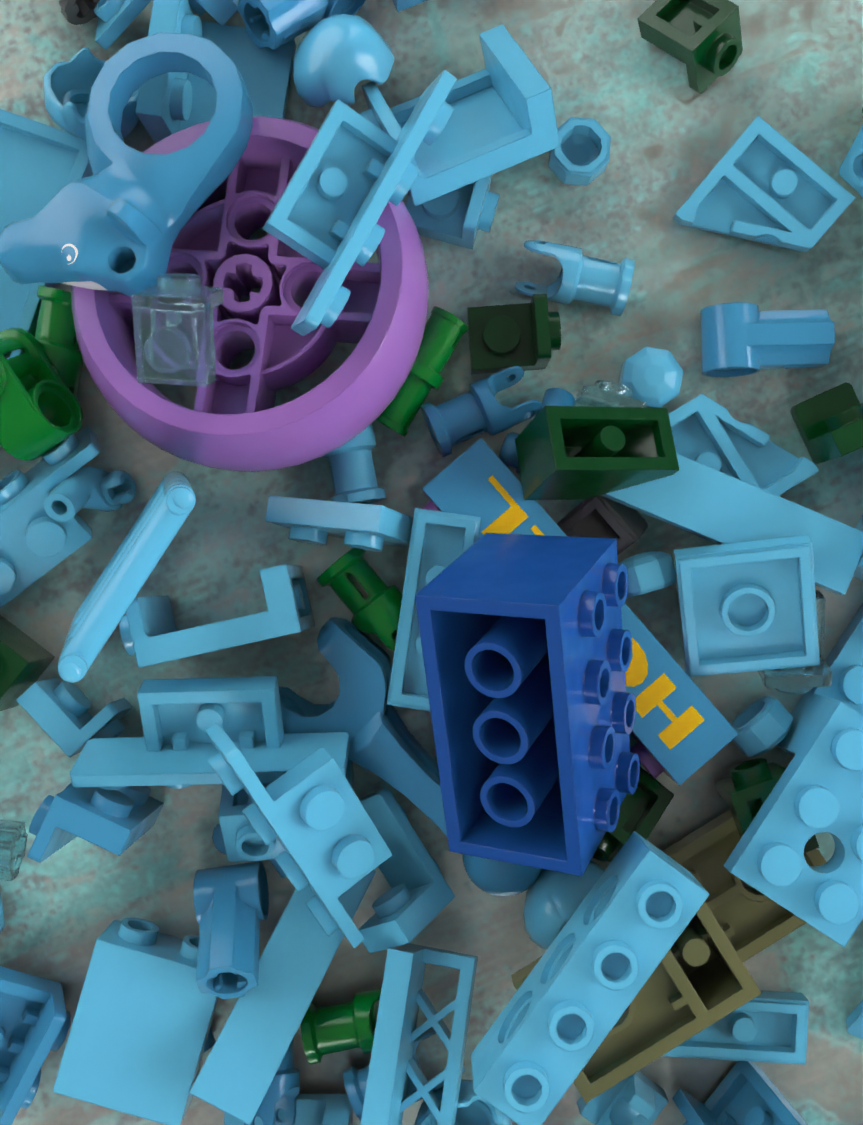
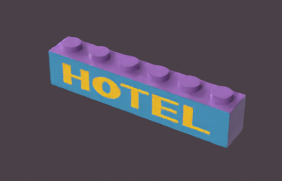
(674, 719)

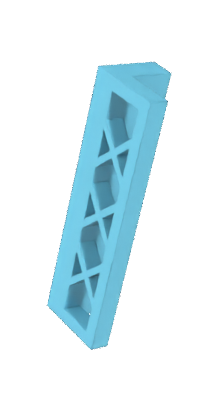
(396, 1030)

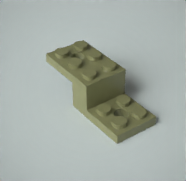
(702, 971)

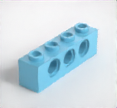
(585, 981)

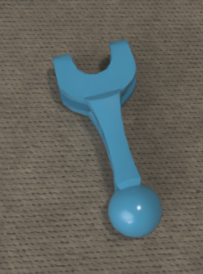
(383, 742)

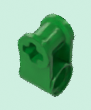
(34, 401)

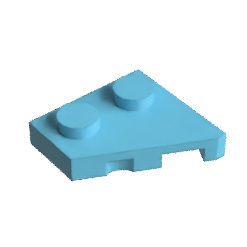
(766, 193)
(715, 439)
(358, 523)

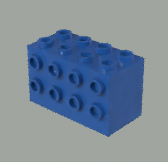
(530, 697)

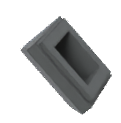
(604, 519)

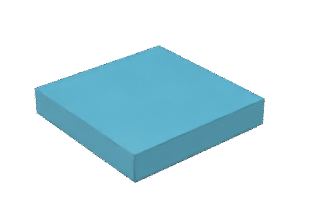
(748, 606)

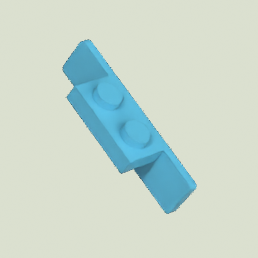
(342, 190)
(28, 537)
(176, 741)
(316, 821)

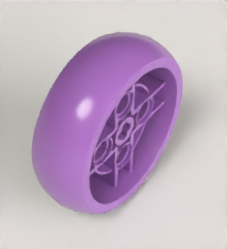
(236, 415)

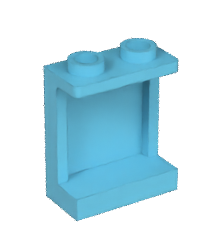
(495, 123)
(153, 636)
(138, 1024)

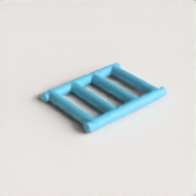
(125, 574)

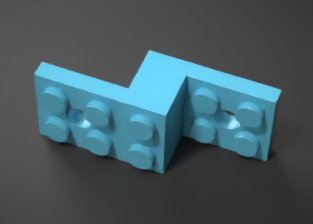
(815, 796)

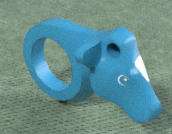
(124, 218)

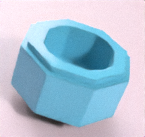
(582, 151)
(652, 376)
(649, 572)
(761, 726)

